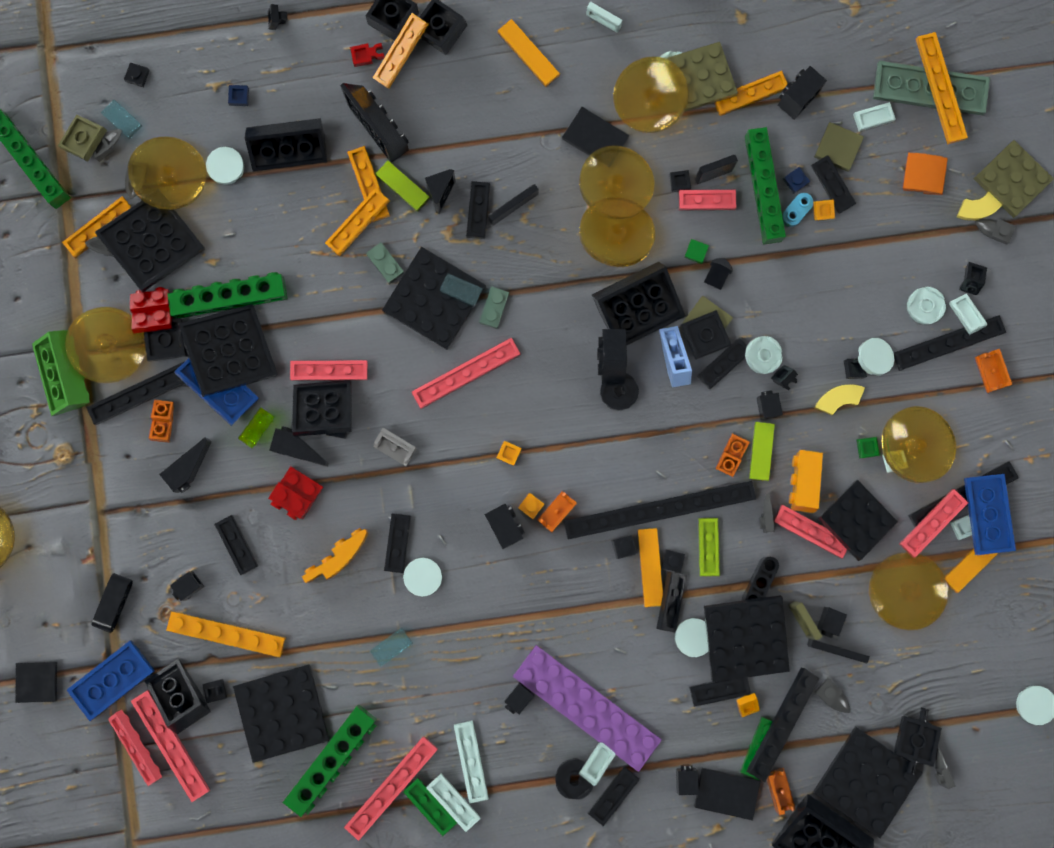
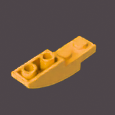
(344, 554)

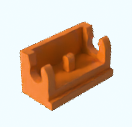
(993, 370)
(556, 511)
(780, 791)

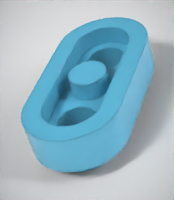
(798, 209)

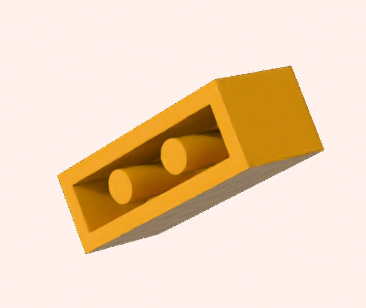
(806, 481)

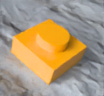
(824, 210)
(508, 453)
(531, 506)
(748, 705)

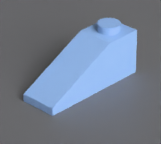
(675, 357)

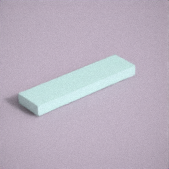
(471, 761)

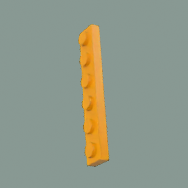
(941, 88)
(226, 634)

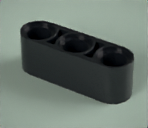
(768, 577)
(112, 603)

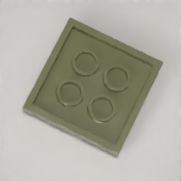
(706, 75)
(1013, 178)

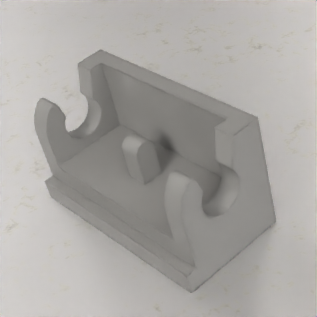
(394, 447)

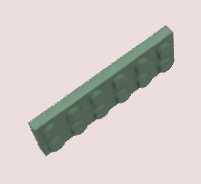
(910, 86)

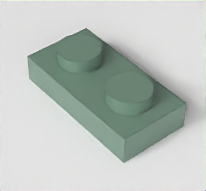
(385, 263)
(494, 307)

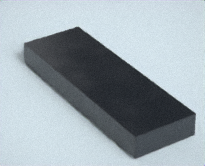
(833, 184)
(513, 204)
(478, 210)
(723, 364)
(397, 543)
(236, 545)
(671, 602)
(838, 651)
(719, 691)
(613, 796)

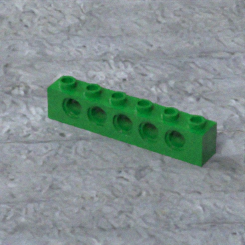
(31, 163)
(765, 186)
(178, 298)
(295, 799)

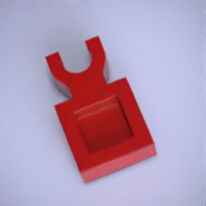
(363, 55)

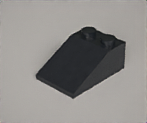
(177, 697)

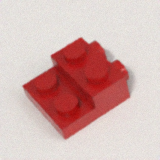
(150, 310)
(295, 494)

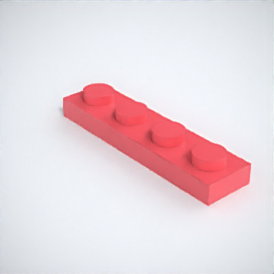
(328, 370)
(933, 523)
(809, 531)
(131, 741)

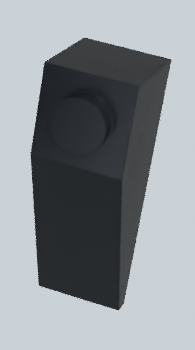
(295, 447)
(184, 469)

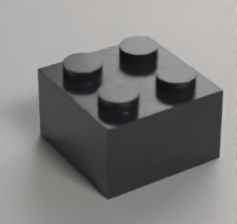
(390, 15)
(444, 26)
(801, 91)
(612, 355)
(504, 526)

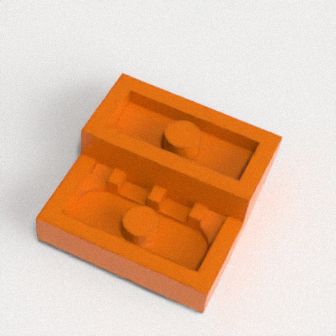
(925, 173)

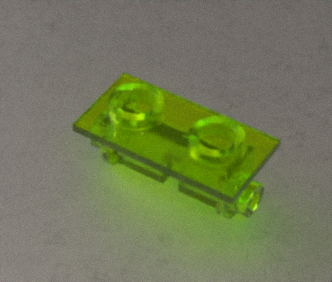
(256, 427)

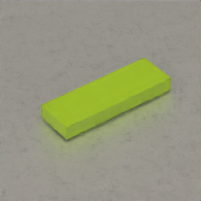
(402, 186)
(761, 451)
(708, 547)

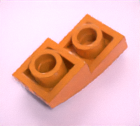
(161, 421)
(732, 454)

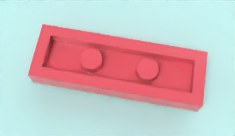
(707, 199)

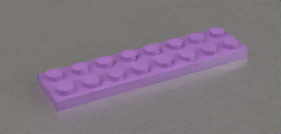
(587, 708)

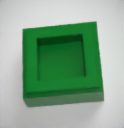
(696, 251)
(868, 447)

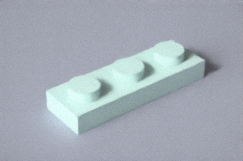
(453, 802)

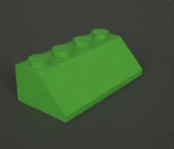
(61, 382)

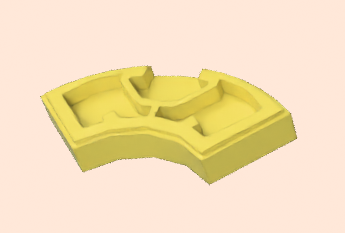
(978, 208)
(839, 396)

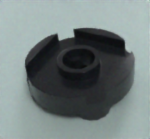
(625, 400)
(562, 779)

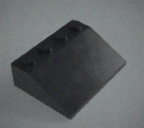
(375, 121)
(640, 303)
(819, 827)

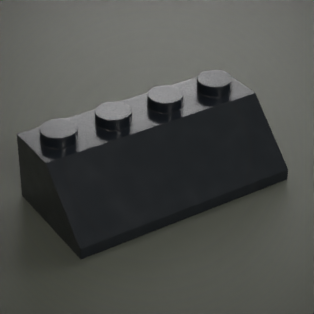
(286, 144)

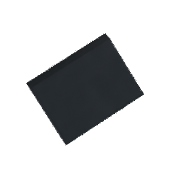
(439, 187)

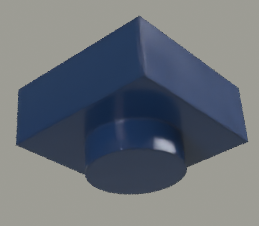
(238, 95)
(796, 180)

